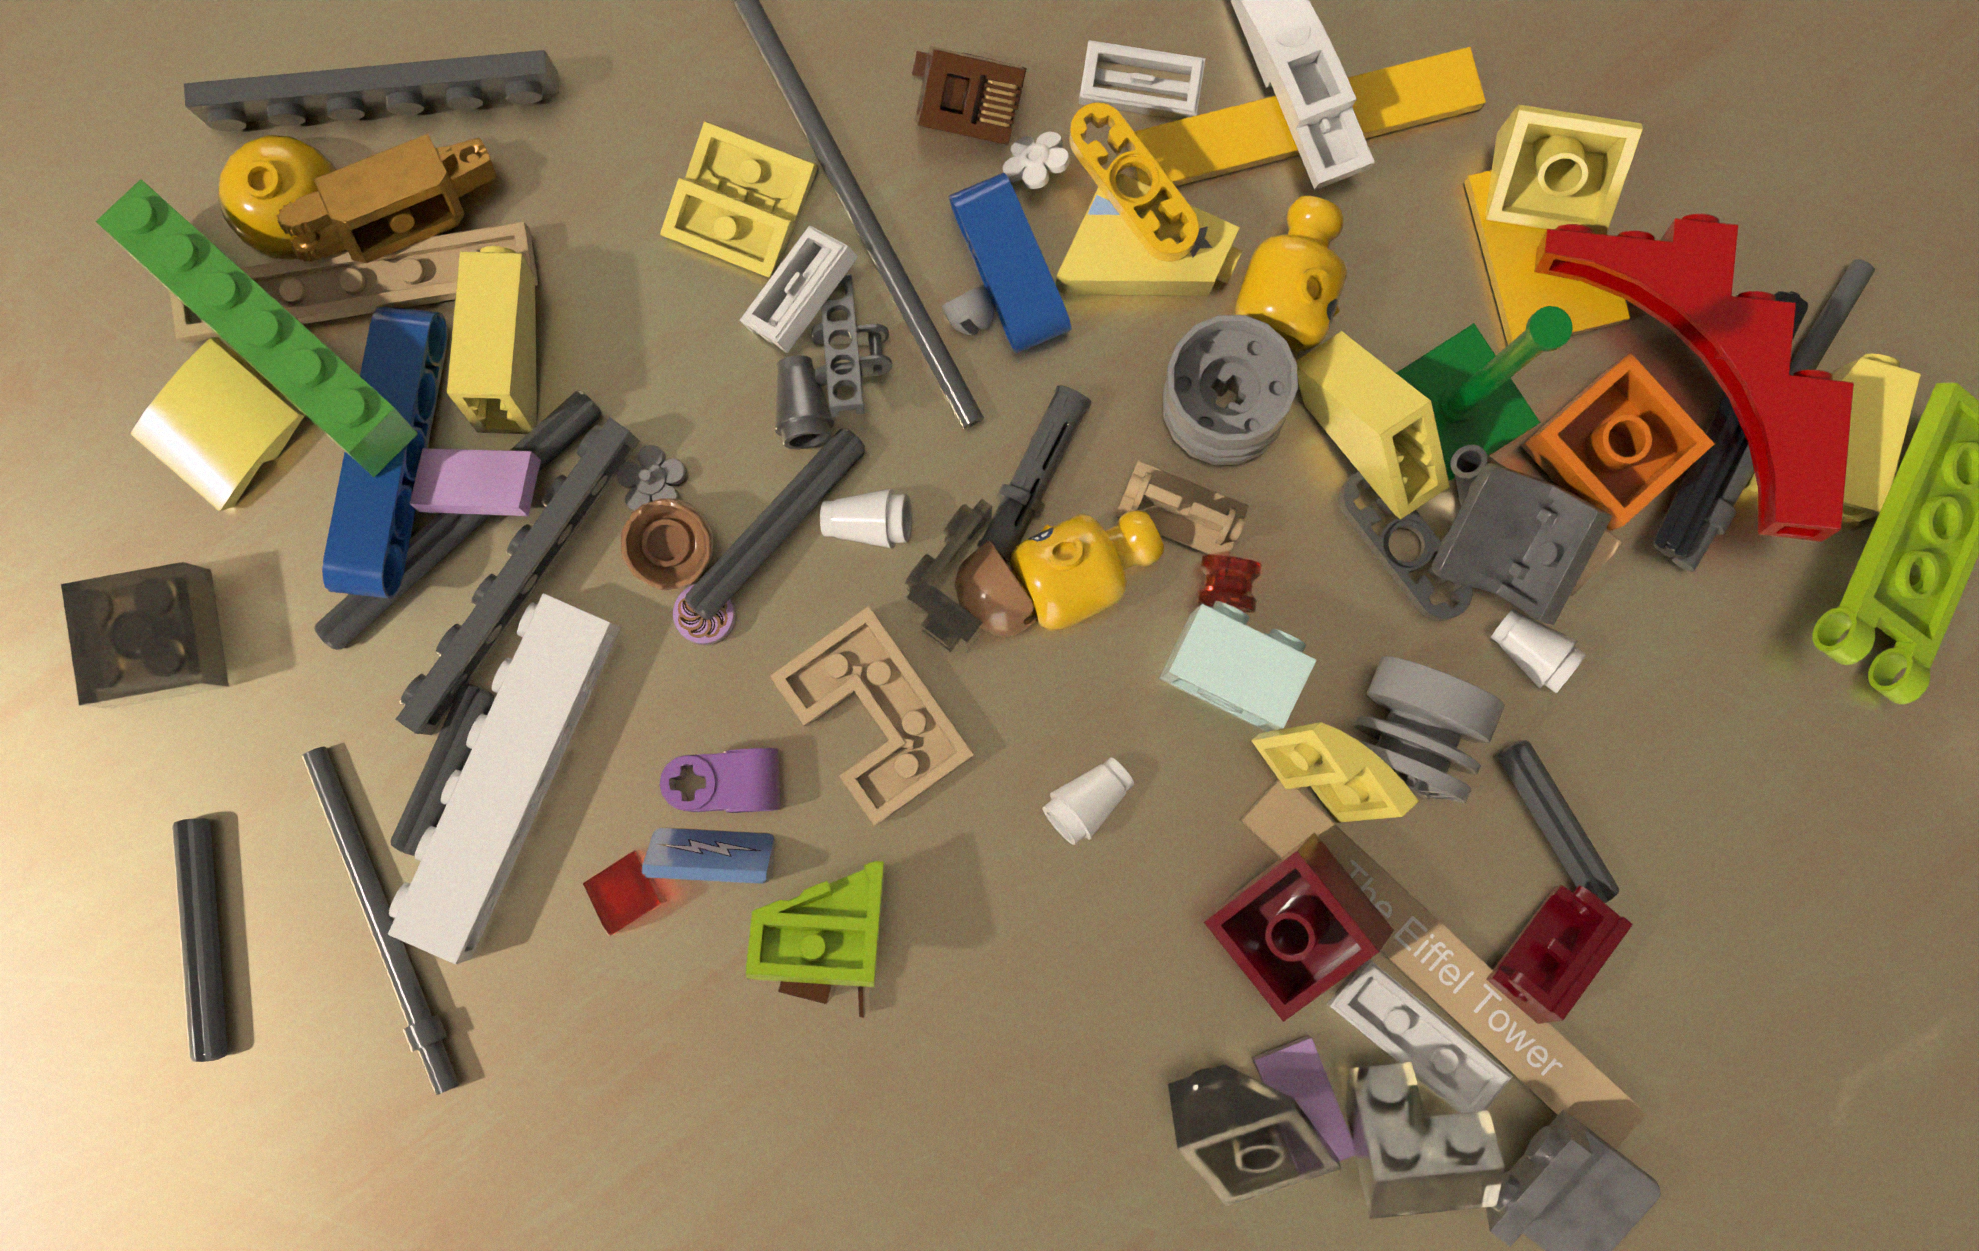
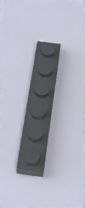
(352, 91)
(504, 595)

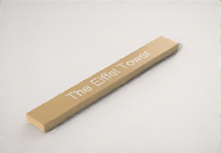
(1456, 976)

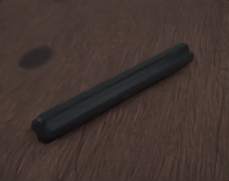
(1708, 473)

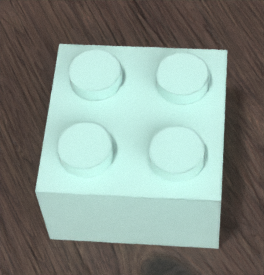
(1238, 666)

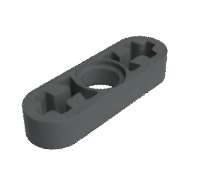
(1416, 592)

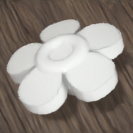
(1034, 160)

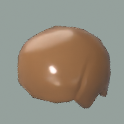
(667, 543)
(993, 593)

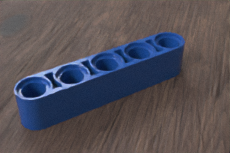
(374, 514)

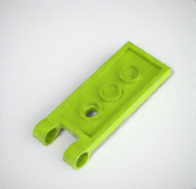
(1922, 528)

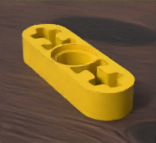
(1095, 155)

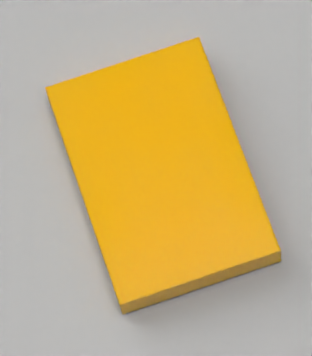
(1518, 289)

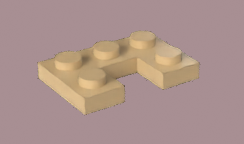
(920, 736)

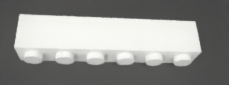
(502, 780)

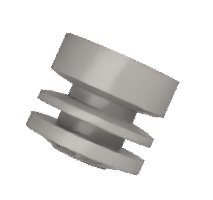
(1237, 357)
(1426, 724)

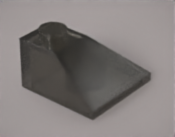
(1245, 1134)

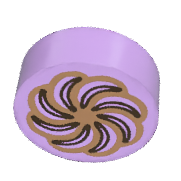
(699, 629)

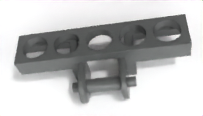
(846, 332)

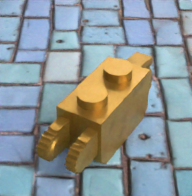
(387, 200)

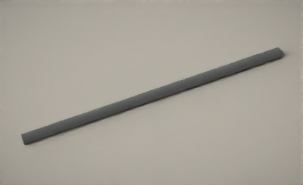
(860, 213)

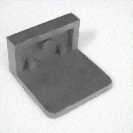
(1521, 541)
(1571, 1192)

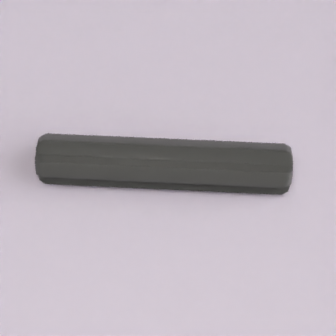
(447, 755)
(1557, 820)

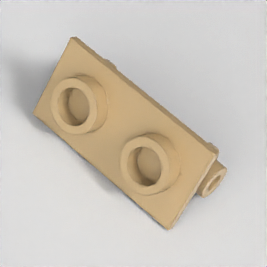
(1184, 510)

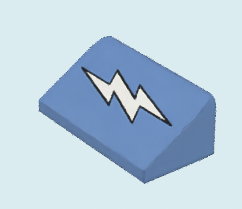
(710, 855)

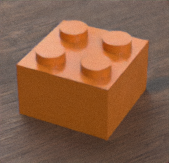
(1619, 442)

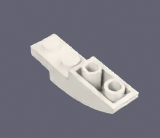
(1309, 85)

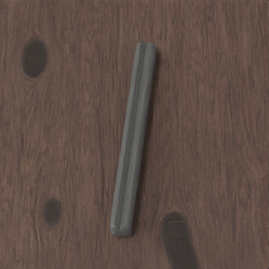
(450, 529)

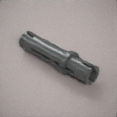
(1045, 451)

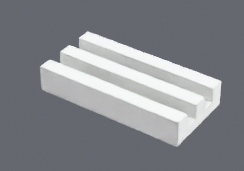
(1139, 102)
(805, 290)

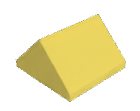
(1559, 168)

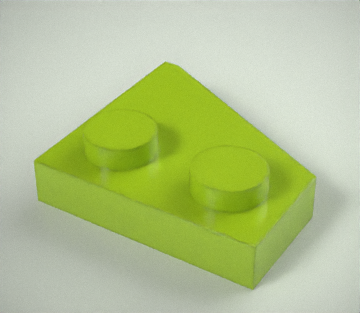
(821, 934)

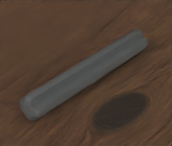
(775, 524)
(199, 940)

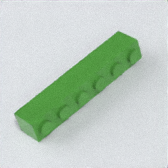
(258, 328)

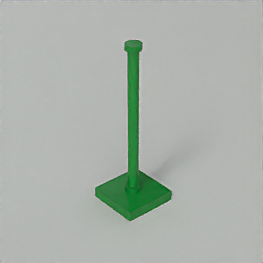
(1474, 388)

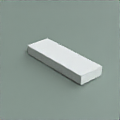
(1418, 1035)

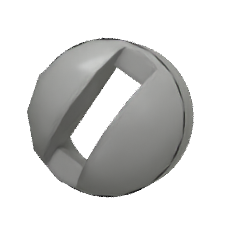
(970, 311)

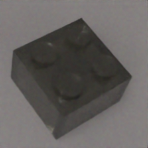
(144, 635)

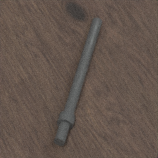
(1807, 358)
(423, 1029)

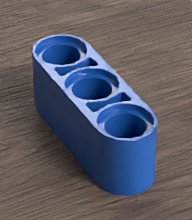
(1010, 262)

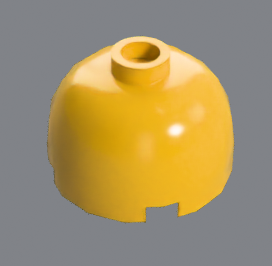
(262, 180)

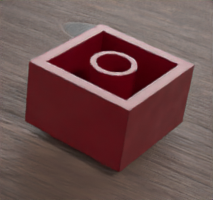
(1299, 927)

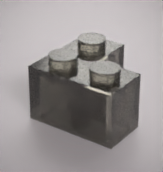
(1415, 1160)

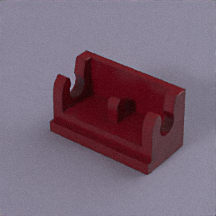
(1559, 953)

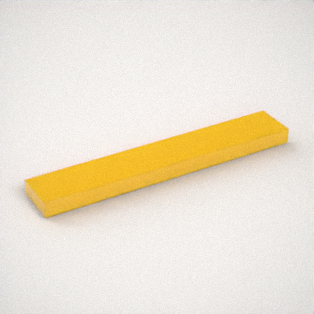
(1260, 134)

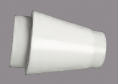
(869, 518)
(1538, 650)
(1088, 800)

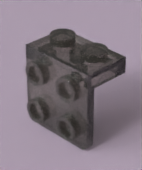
(943, 618)

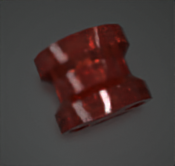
(1228, 581)

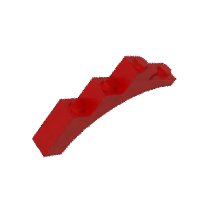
(1791, 423)

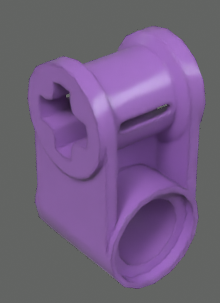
(734, 781)

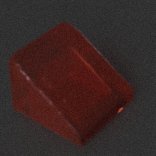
(623, 894)

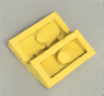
(739, 199)
(217, 423)
(1339, 769)

